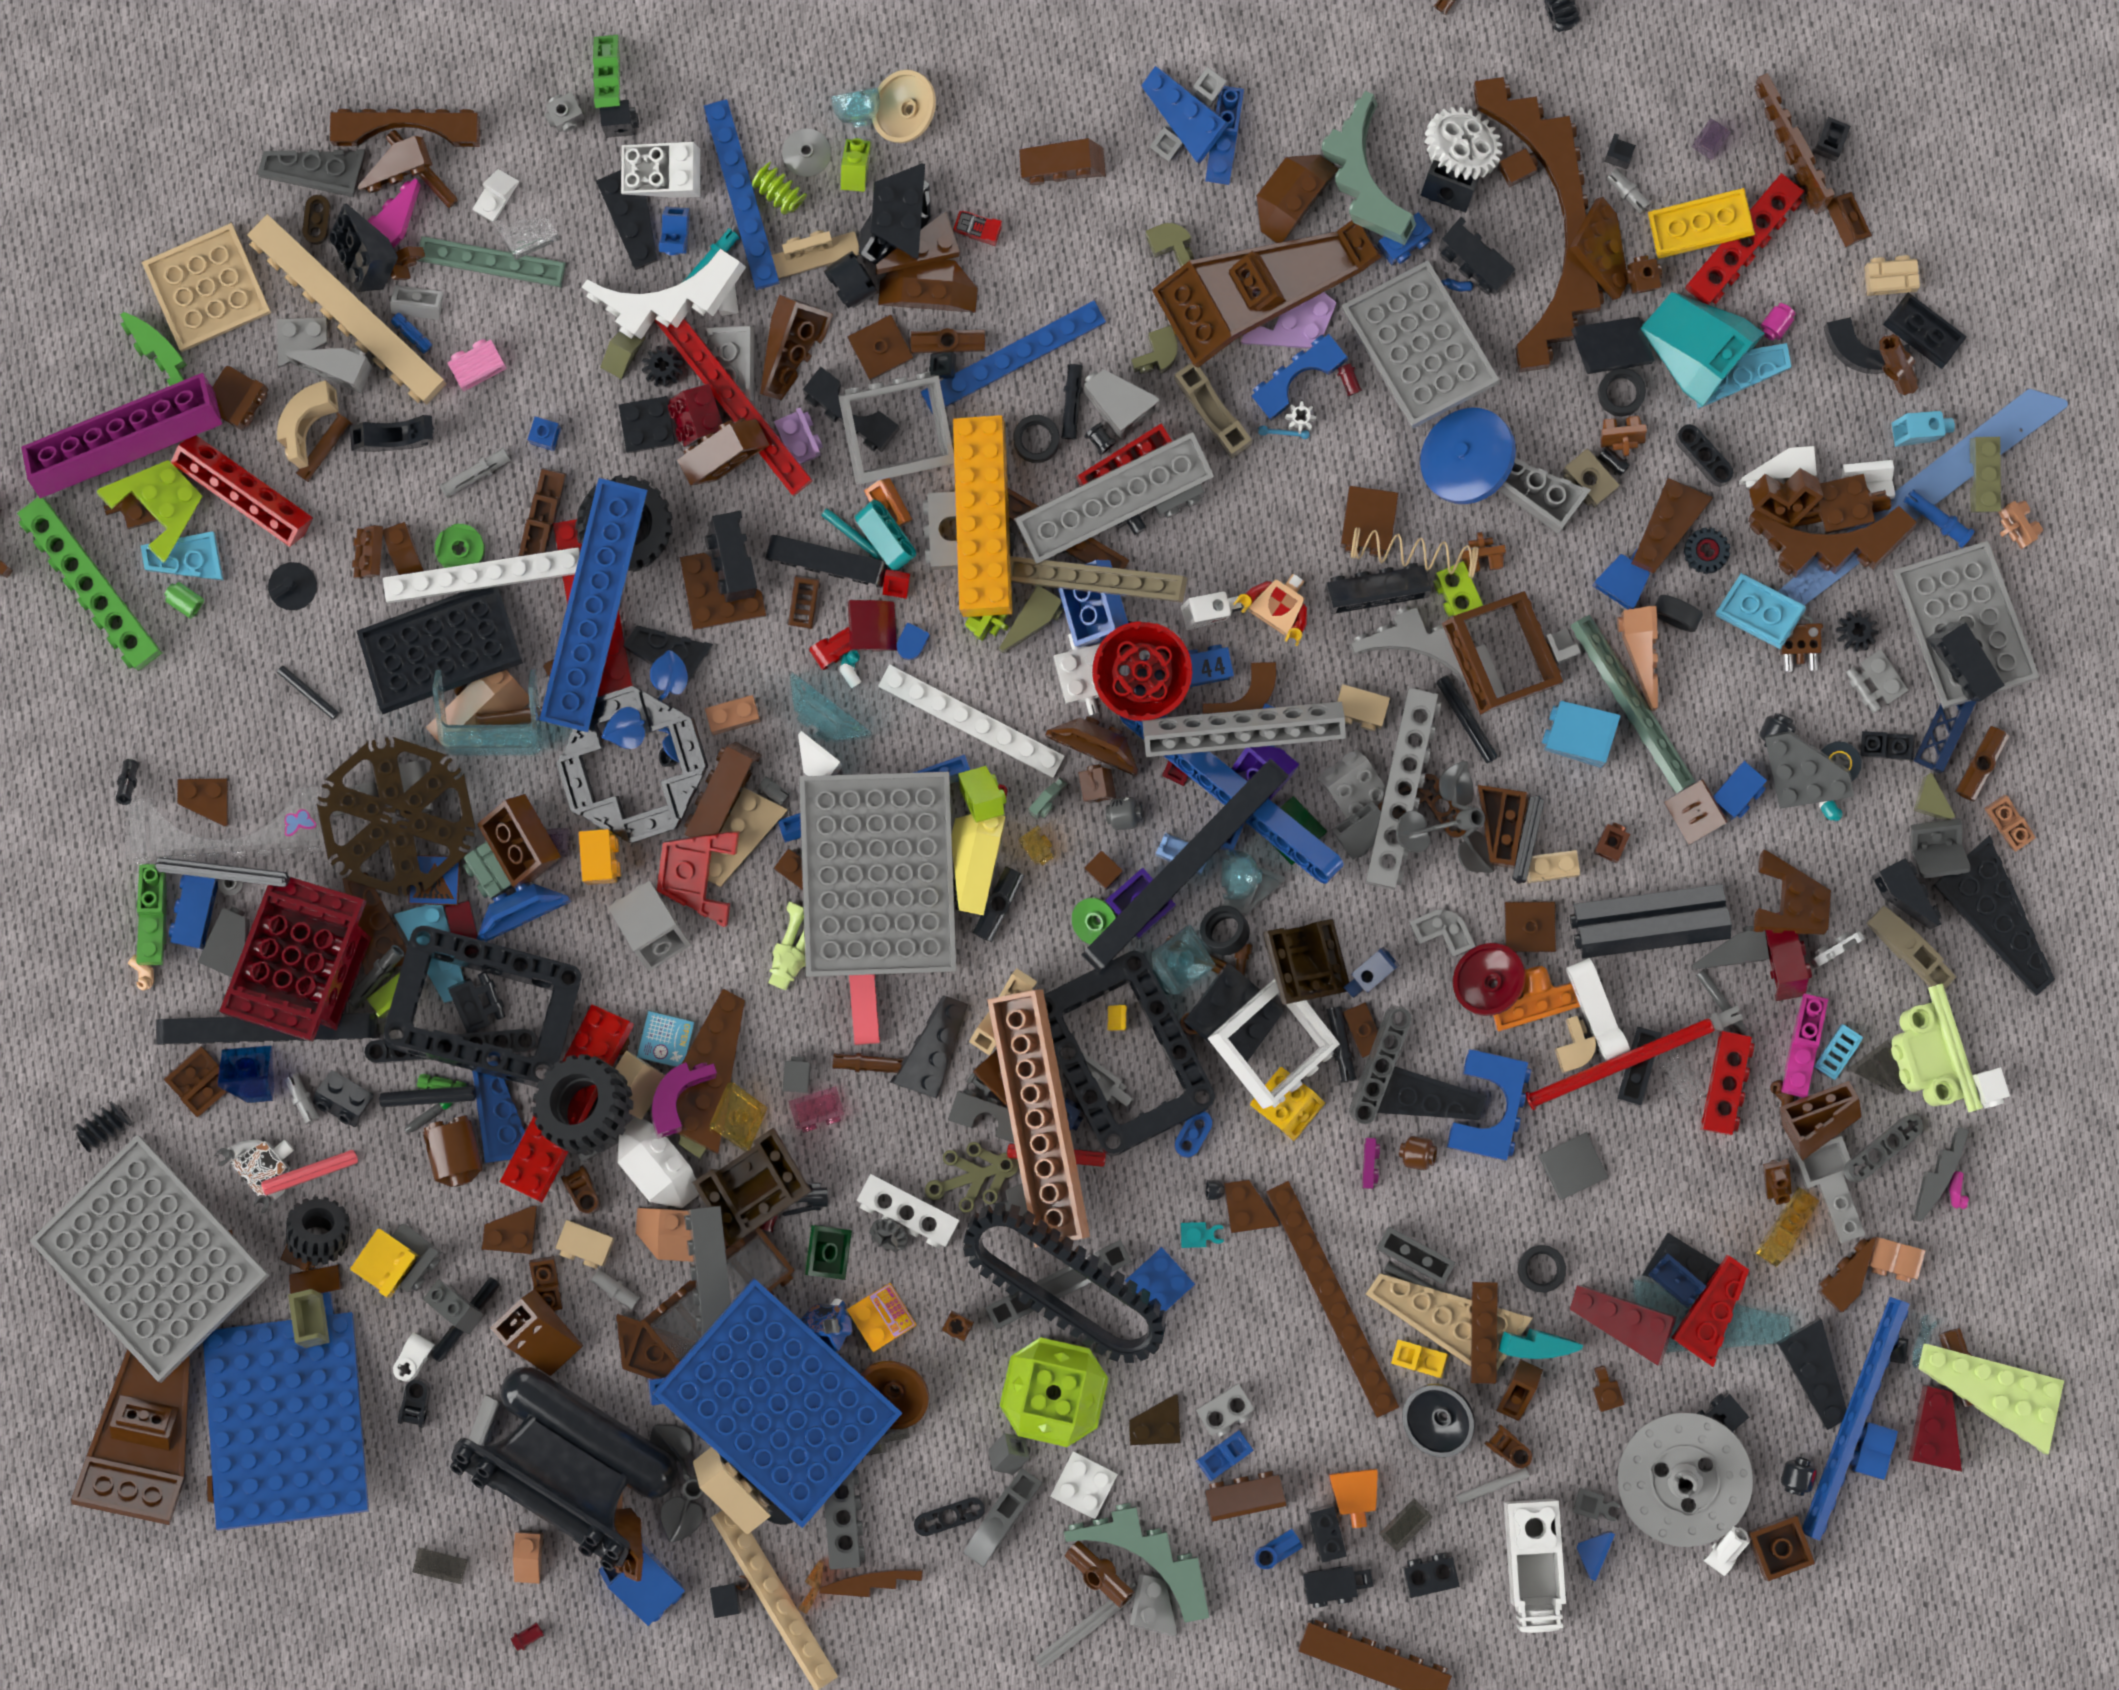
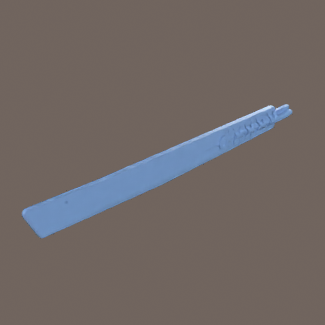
(1941, 478)

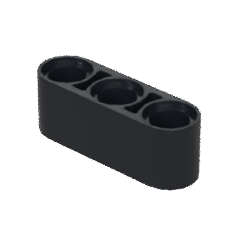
(1701, 443)

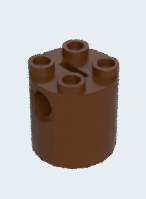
(452, 1151)

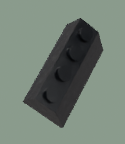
(1377, 589)

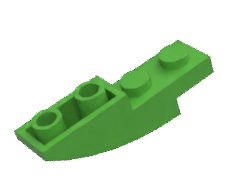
(152, 344)
(152, 915)

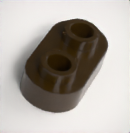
(316, 220)

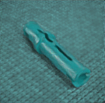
(725, 243)

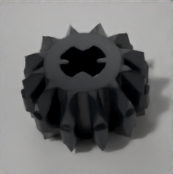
(1562, 14)
(656, 373)
(1865, 636)

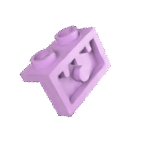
(798, 437)

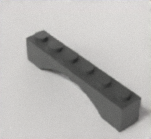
(1059, 1284)

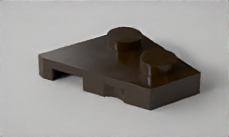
(1157, 1424)

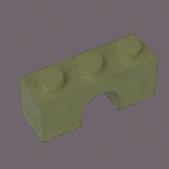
(1986, 461)

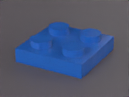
(1162, 1279)

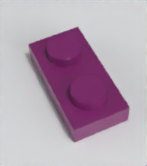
(1371, 1152)

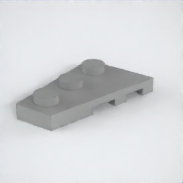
(736, 354)

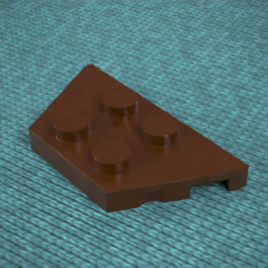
(640, 1351)

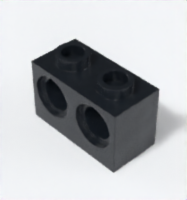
(1431, 1582)

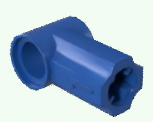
(1280, 1548)

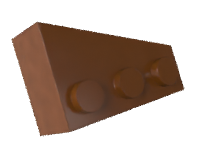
(1062, 161)
(1503, 822)
(1820, 1117)

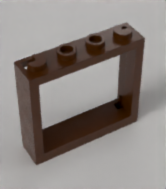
(1471, 663)

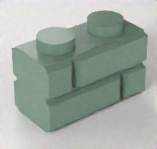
(487, 870)

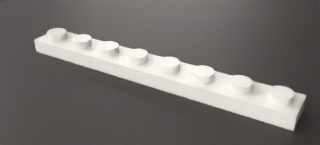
(481, 575)
(971, 721)

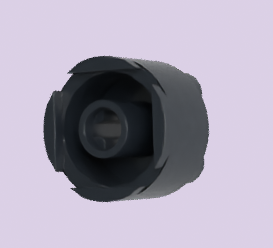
(851, 279)

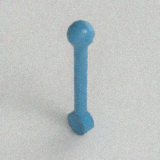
(1263, 430)

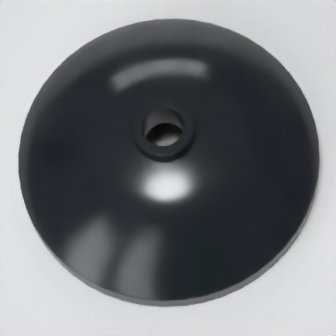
(1430, 1430)

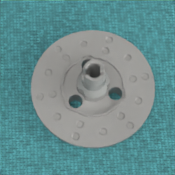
(1656, 1499)

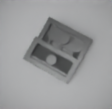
(1573, 1166)

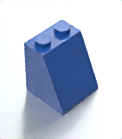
(650, 1595)

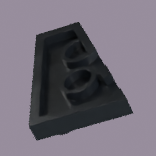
(652, 644)

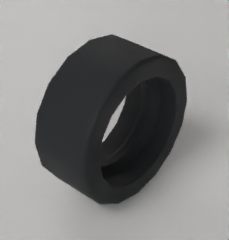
(1628, 374)
(1036, 420)
(1678, 613)
(1234, 944)
(1560, 1272)

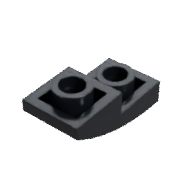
(1887, 745)

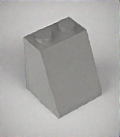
(1119, 401)
(648, 926)

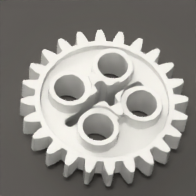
(1463, 143)

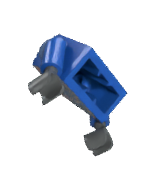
(829, 1323)

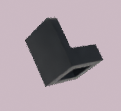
(1619, 152)
(725, 1600)

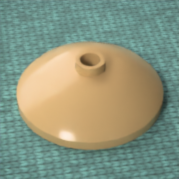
(897, 97)

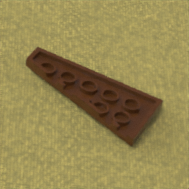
(1796, 147)
(716, 1045)

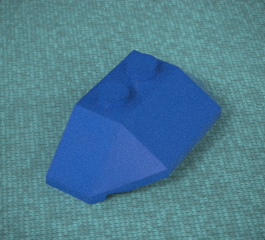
(518, 909)

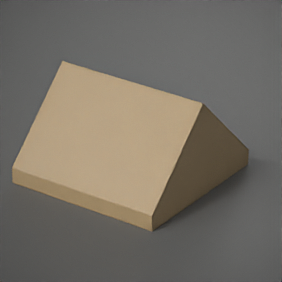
(642, 1080)

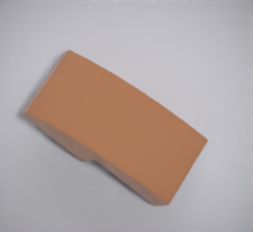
(2010, 823)

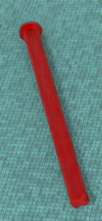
(1619, 1063)

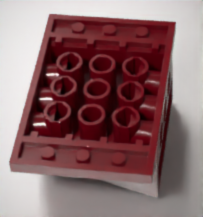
(298, 960)

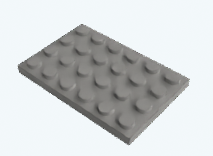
(1420, 344)
(1968, 590)

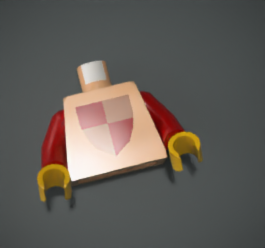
(1278, 606)

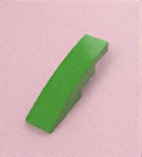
(606, 71)

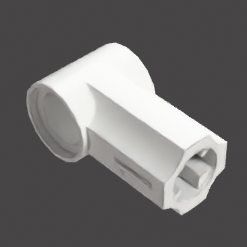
(1726, 1552)

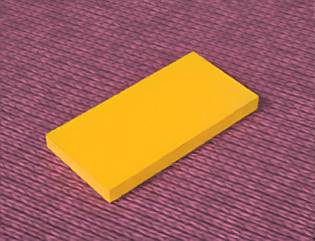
(1701, 223)

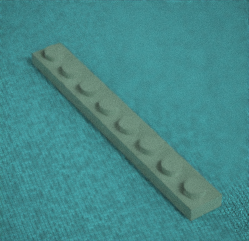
(1632, 703)

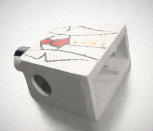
(1200, 612)

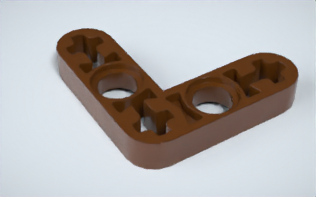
(1423, 795)

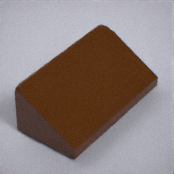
(1848, 219)
(320, 1280)

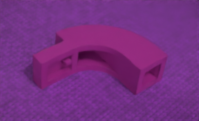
(664, 1112)

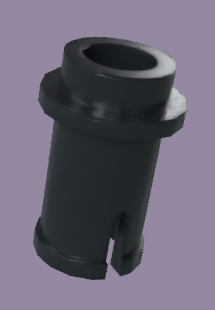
(1614, 461)

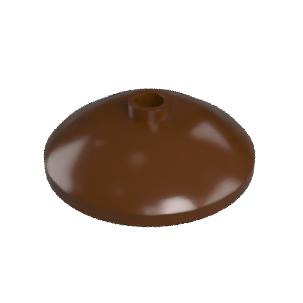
(910, 1398)

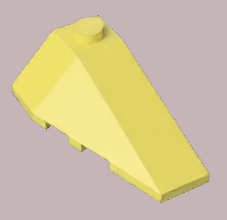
(974, 859)

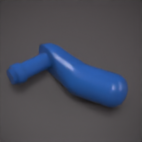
(1457, 286)

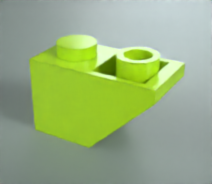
(855, 165)

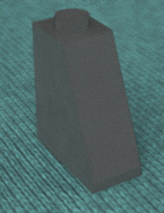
(226, 941)

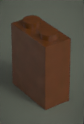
(1370, 511)

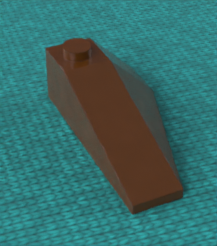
(630, 1527)

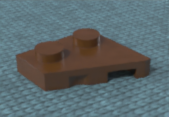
(205, 798)

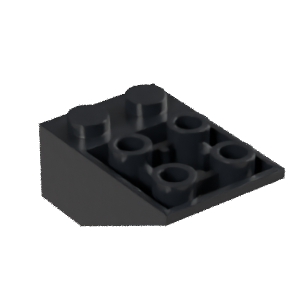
(362, 250)
(1904, 891)

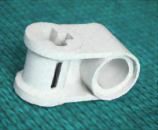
(415, 1353)

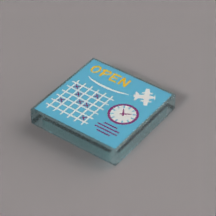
(665, 1039)

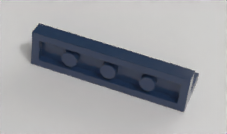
(1951, 740)

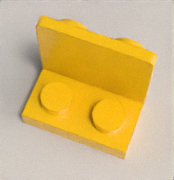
(1295, 1111)
(384, 1262)

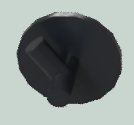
(292, 586)

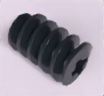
(102, 1126)

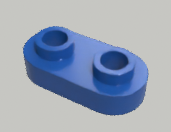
(1193, 1134)

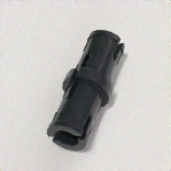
(129, 772)

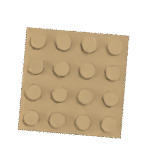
(206, 287)

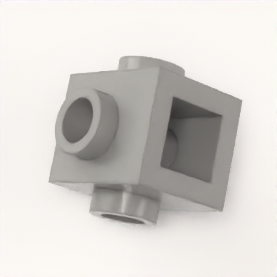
(571, 115)

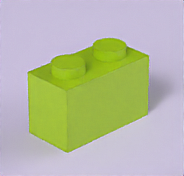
(981, 793)

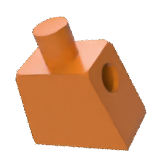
(1355, 1494)

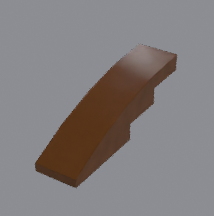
(542, 512)
(861, 1584)

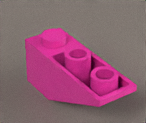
(397, 213)

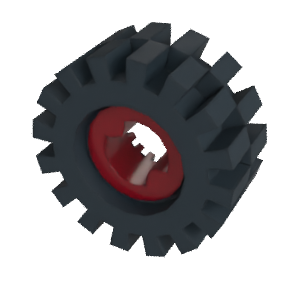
(1716, 542)

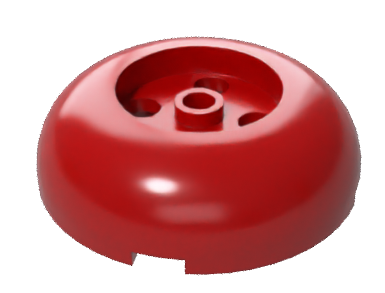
(1123, 648)

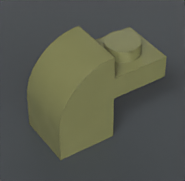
(1168, 238)
(1164, 352)

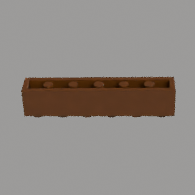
(1371, 1661)

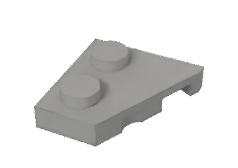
(1843, 942)

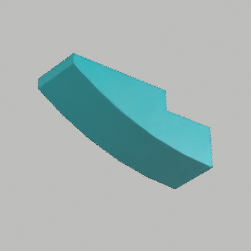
(1537, 1345)

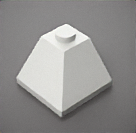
(815, 759)

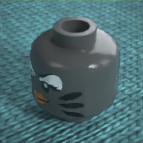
(1124, 813)

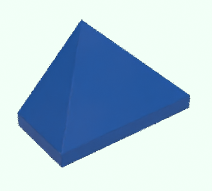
(1593, 1553)

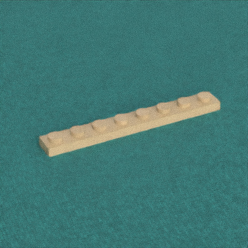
(776, 1601)

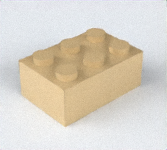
(731, 1491)

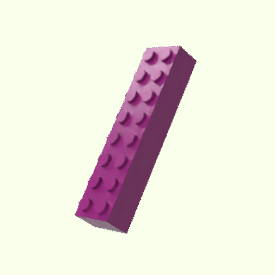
(121, 435)

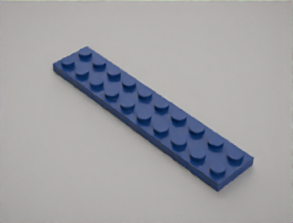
(593, 604)

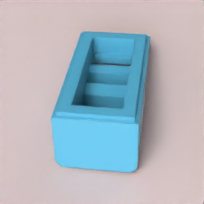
(1842, 1029)

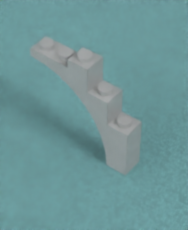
(1412, 636)

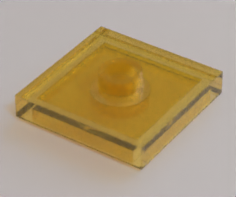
(738, 1116)

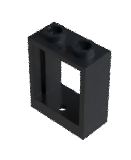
(1323, 1522)

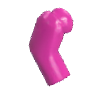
(1955, 1189)

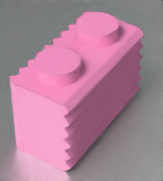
(476, 364)

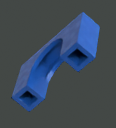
(1510, 1077)

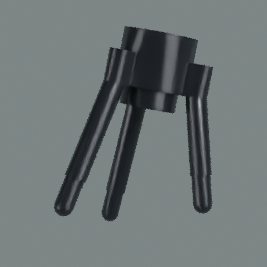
(816, 1199)

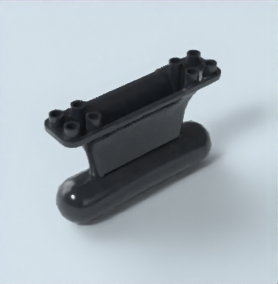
(567, 1463)

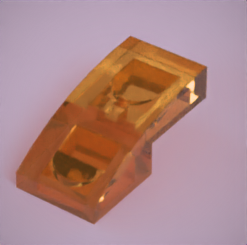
(814, 1580)

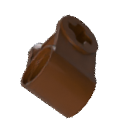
(581, 1188)
(1508, 1446)

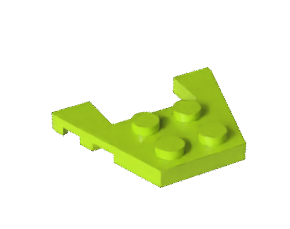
(164, 495)

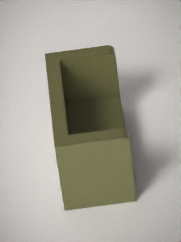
(308, 1318)

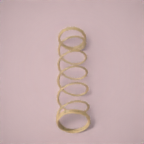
(1473, 555)

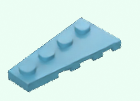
(1752, 369)

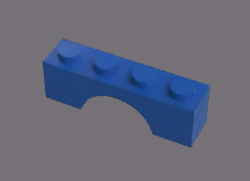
(1323, 356)

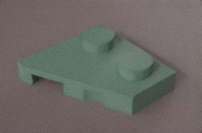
(1043, 803)

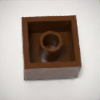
(1780, 1547)

